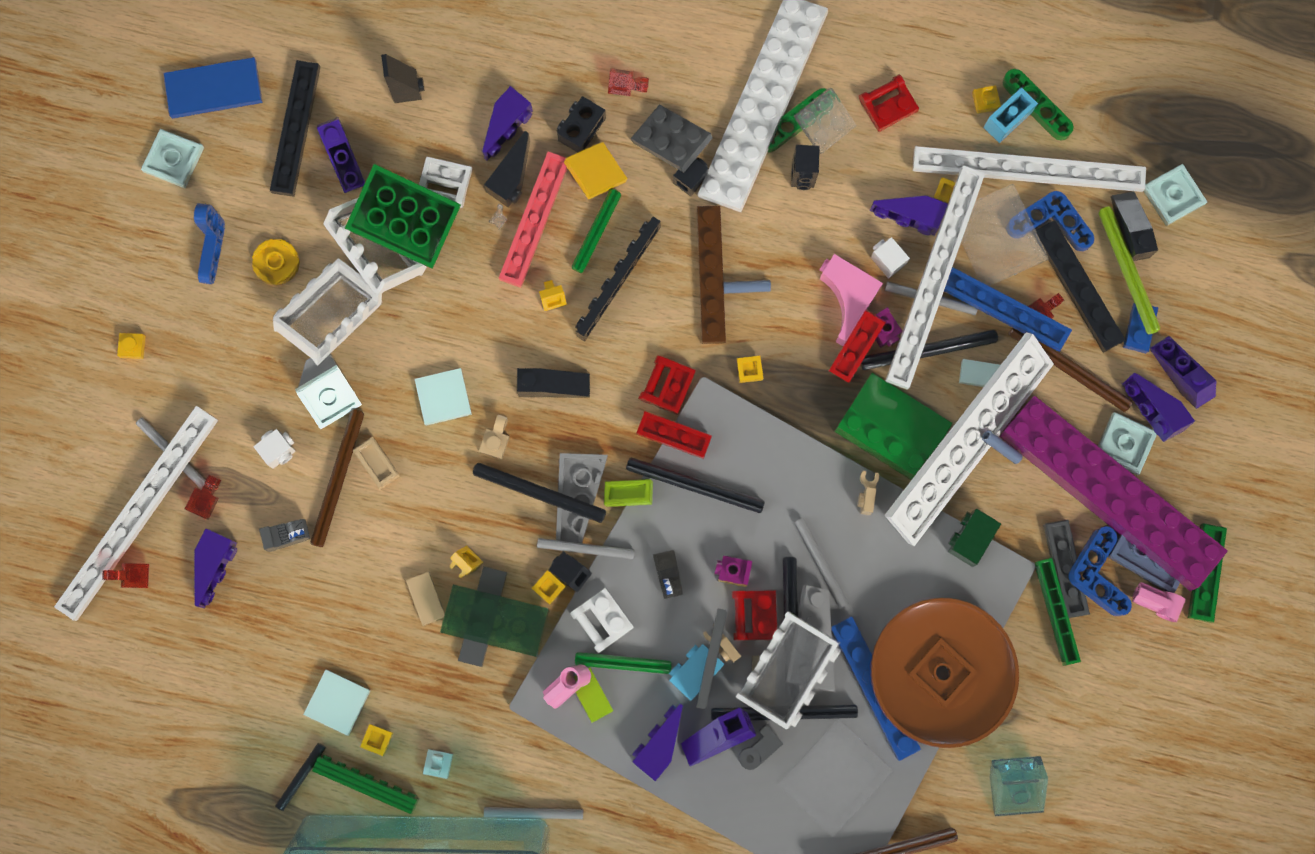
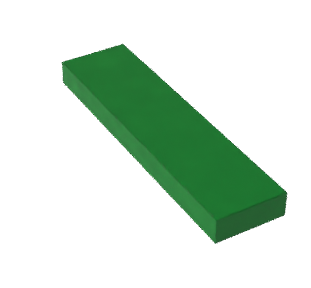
(1204, 599)

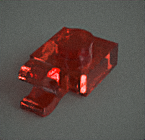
(622, 82)
(1046, 308)
(203, 501)
(131, 576)

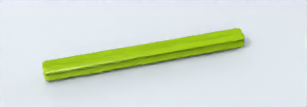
(1129, 270)

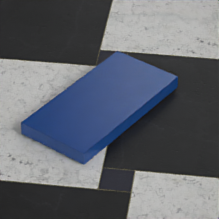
(213, 88)

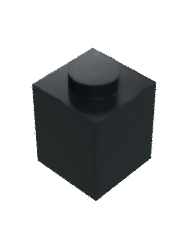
(692, 177)
(570, 571)

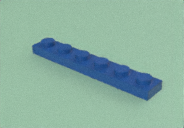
(1007, 309)
(859, 660)

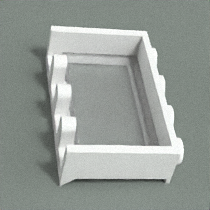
(376, 264)
(326, 311)
(789, 671)

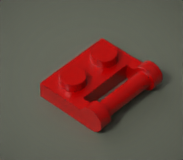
(891, 110)
(675, 386)
(763, 615)

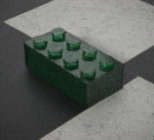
(495, 620)

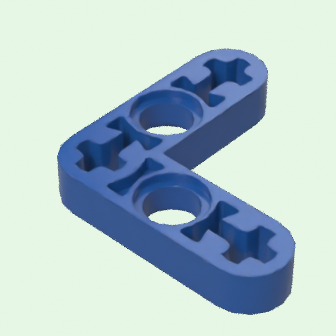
(1050, 211)
(213, 227)
(1092, 576)

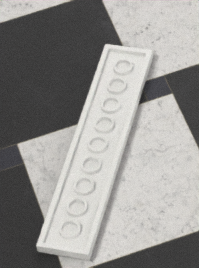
(762, 103)
(963, 444)

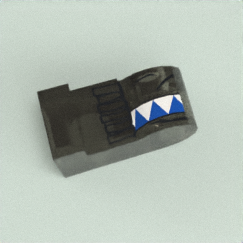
(668, 574)

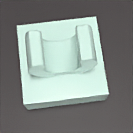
(438, 763)

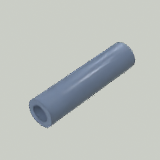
(747, 286)
(1002, 447)

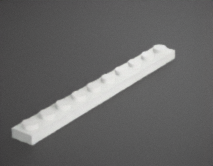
(1031, 169)
(935, 277)
(136, 513)

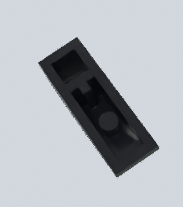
(402, 80)
(508, 178)
(1134, 226)
(552, 383)

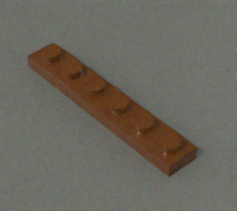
(711, 275)

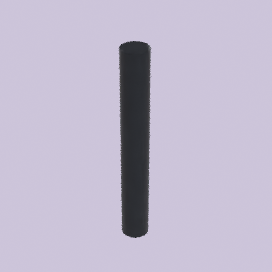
(300, 777)

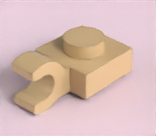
(495, 442)
(867, 498)
(726, 649)

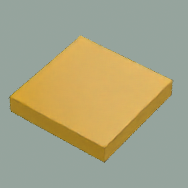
(595, 170)

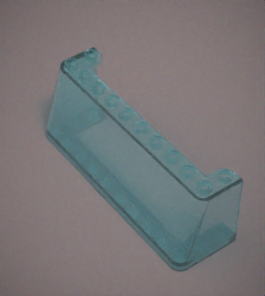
(419, 835)

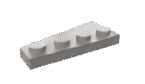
(579, 479)
(815, 611)

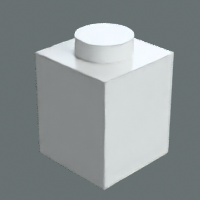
(889, 257)

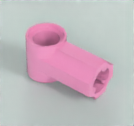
(1165, 604)
(566, 685)

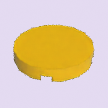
(275, 261)

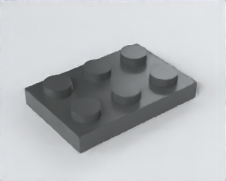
(671, 138)

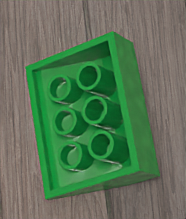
(402, 216)
(893, 426)

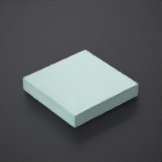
(172, 158)
(1174, 194)
(443, 396)
(328, 397)
(1127, 442)
(337, 702)

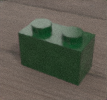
(973, 537)

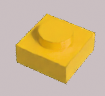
(944, 190)
(131, 346)
(749, 369)
(548, 587)
(376, 739)

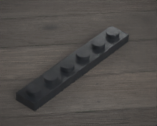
(295, 128)
(622, 271)
(1079, 287)

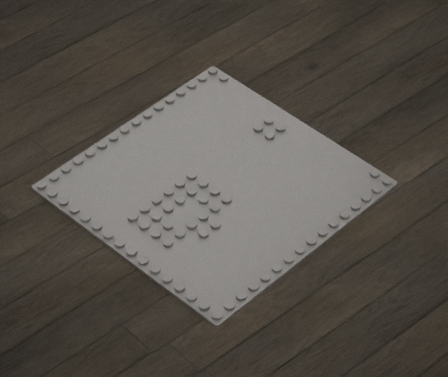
(870, 563)

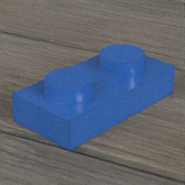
(1136, 335)

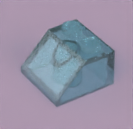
(1018, 785)

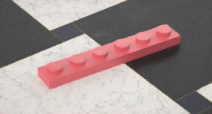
(534, 220)

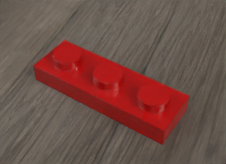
(857, 346)
(674, 435)

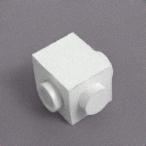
(275, 448)

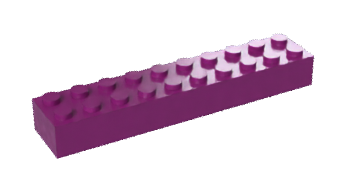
(1114, 494)

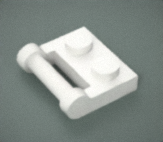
(447, 175)
(609, 616)

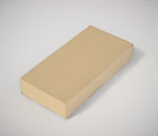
(376, 463)
(425, 598)

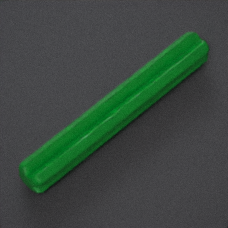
(596, 230)
(623, 663)

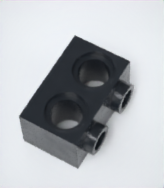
(585, 126)
(805, 166)

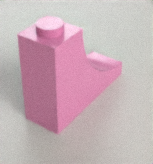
(853, 290)

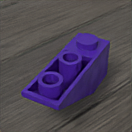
(507, 116)
(341, 154)
(917, 212)
(1186, 374)
(1161, 409)
(209, 564)
(718, 736)
(658, 752)

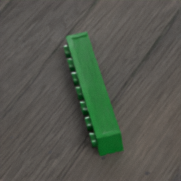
(1057, 612)
(365, 784)

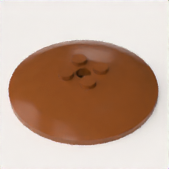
(979, 664)

